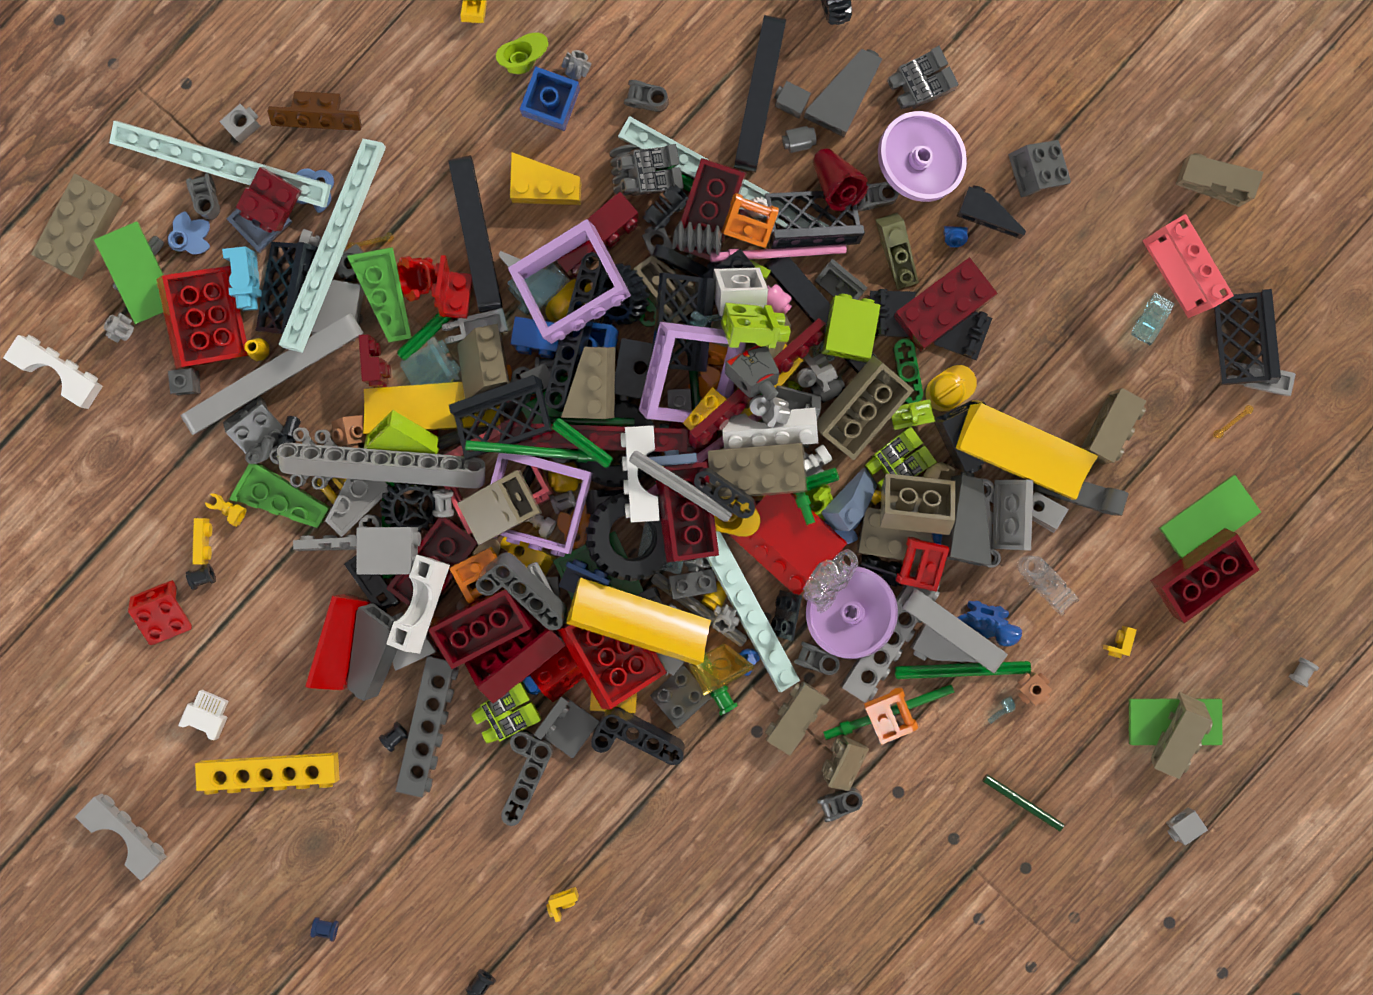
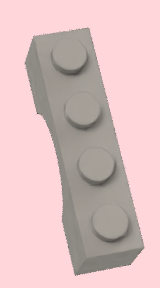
(142, 853)

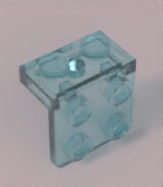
(431, 365)

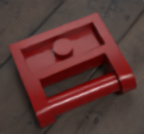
(930, 564)

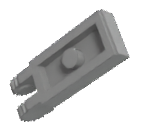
(475, 321)
(1283, 387)

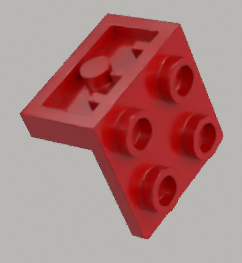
(451, 291)
(158, 613)
(557, 675)

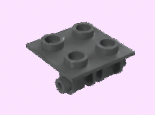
(680, 696)

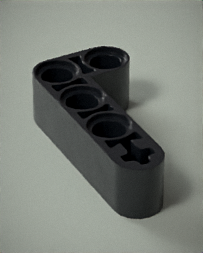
(640, 739)

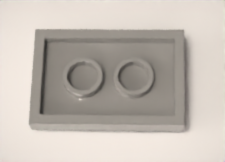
(1012, 514)

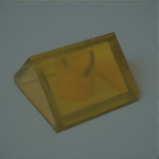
(720, 668)

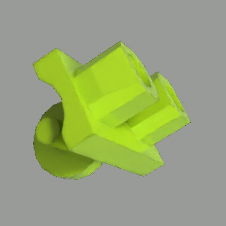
(913, 415)

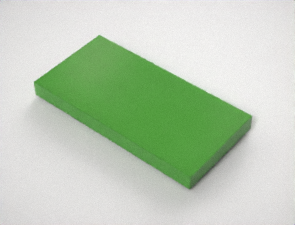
(133, 270)
(1221, 508)
(1150, 718)

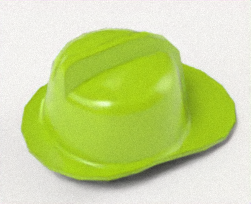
(522, 53)

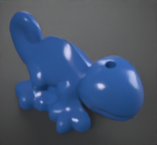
(990, 623)

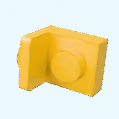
(1125, 642)
(565, 899)

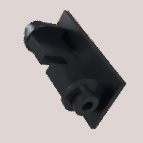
(888, 569)

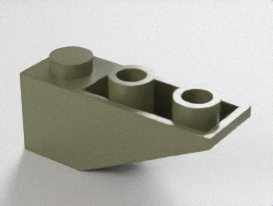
(897, 250)

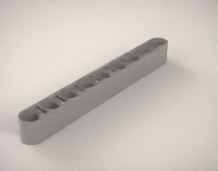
(271, 374)
(381, 465)

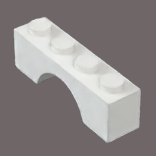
(76, 386)
(745, 432)
(642, 505)
(411, 629)

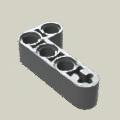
(1094, 497)
(548, 611)
(524, 780)

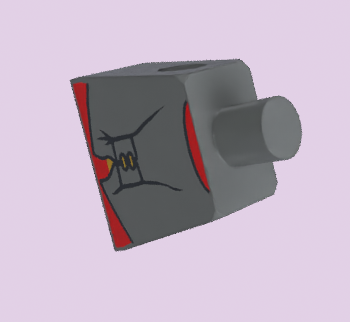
(754, 372)

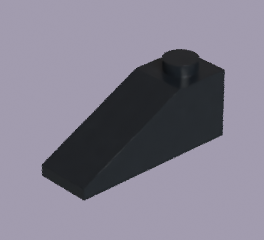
(987, 211)

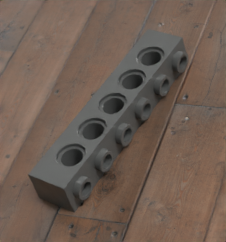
(408, 782)

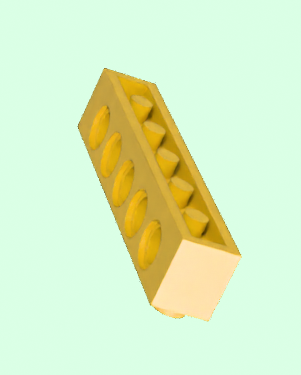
(208, 770)

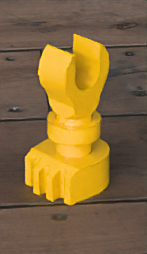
(234, 513)

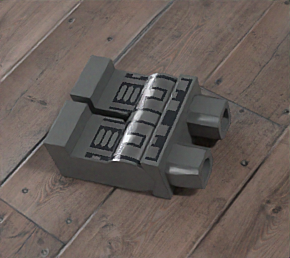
(923, 79)
(642, 170)

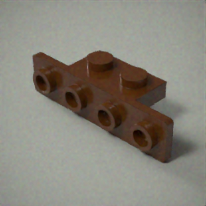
(315, 111)

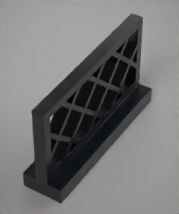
(819, 234)
(298, 270)
(703, 303)
(1268, 339)
(500, 397)

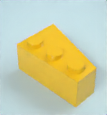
(542, 184)

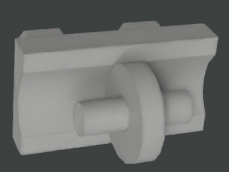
(818, 371)
(771, 411)

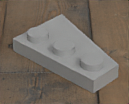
(354, 502)
(329, 542)

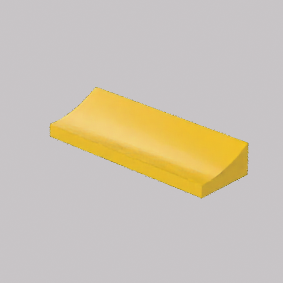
(422, 404)
(1025, 450)
(639, 621)

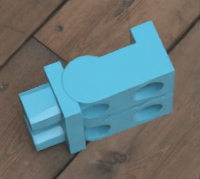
(243, 277)

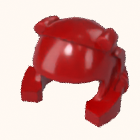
(416, 276)

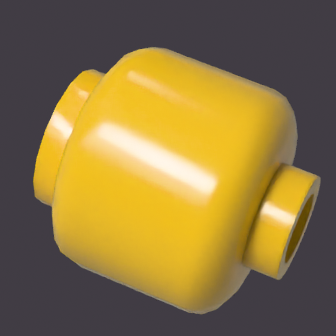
(562, 482)

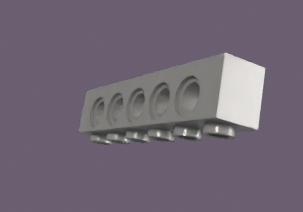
(867, 690)

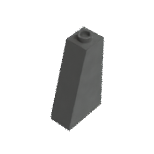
(843, 96)
(969, 535)
(370, 653)

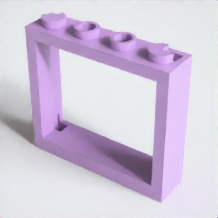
(550, 253)
(659, 365)
(536, 542)

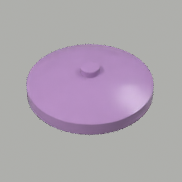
(922, 156)
(858, 619)

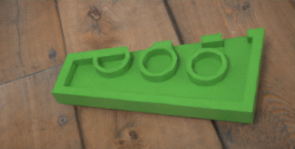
(382, 287)
(272, 493)

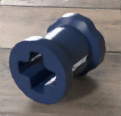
(324, 929)

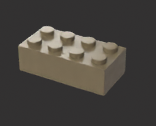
(77, 220)
(863, 407)
(761, 469)

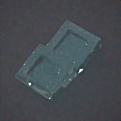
(1152, 319)

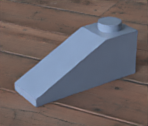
(851, 502)

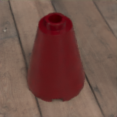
(839, 180)

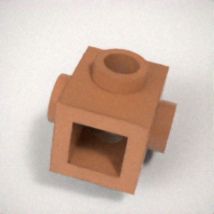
(348, 431)
(1026, 684)

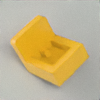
(473, 11)

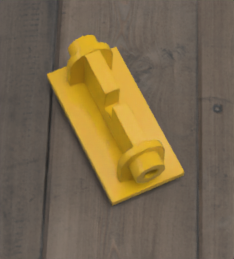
(704, 408)

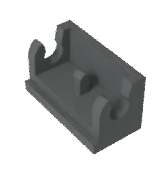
(839, 281)

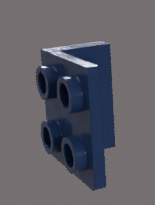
(577, 570)

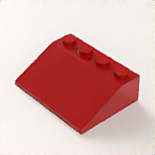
(202, 317)
(787, 544)
(335, 644)
(611, 666)

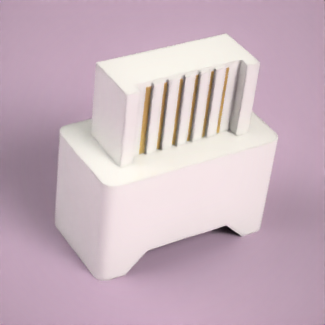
(206, 714)

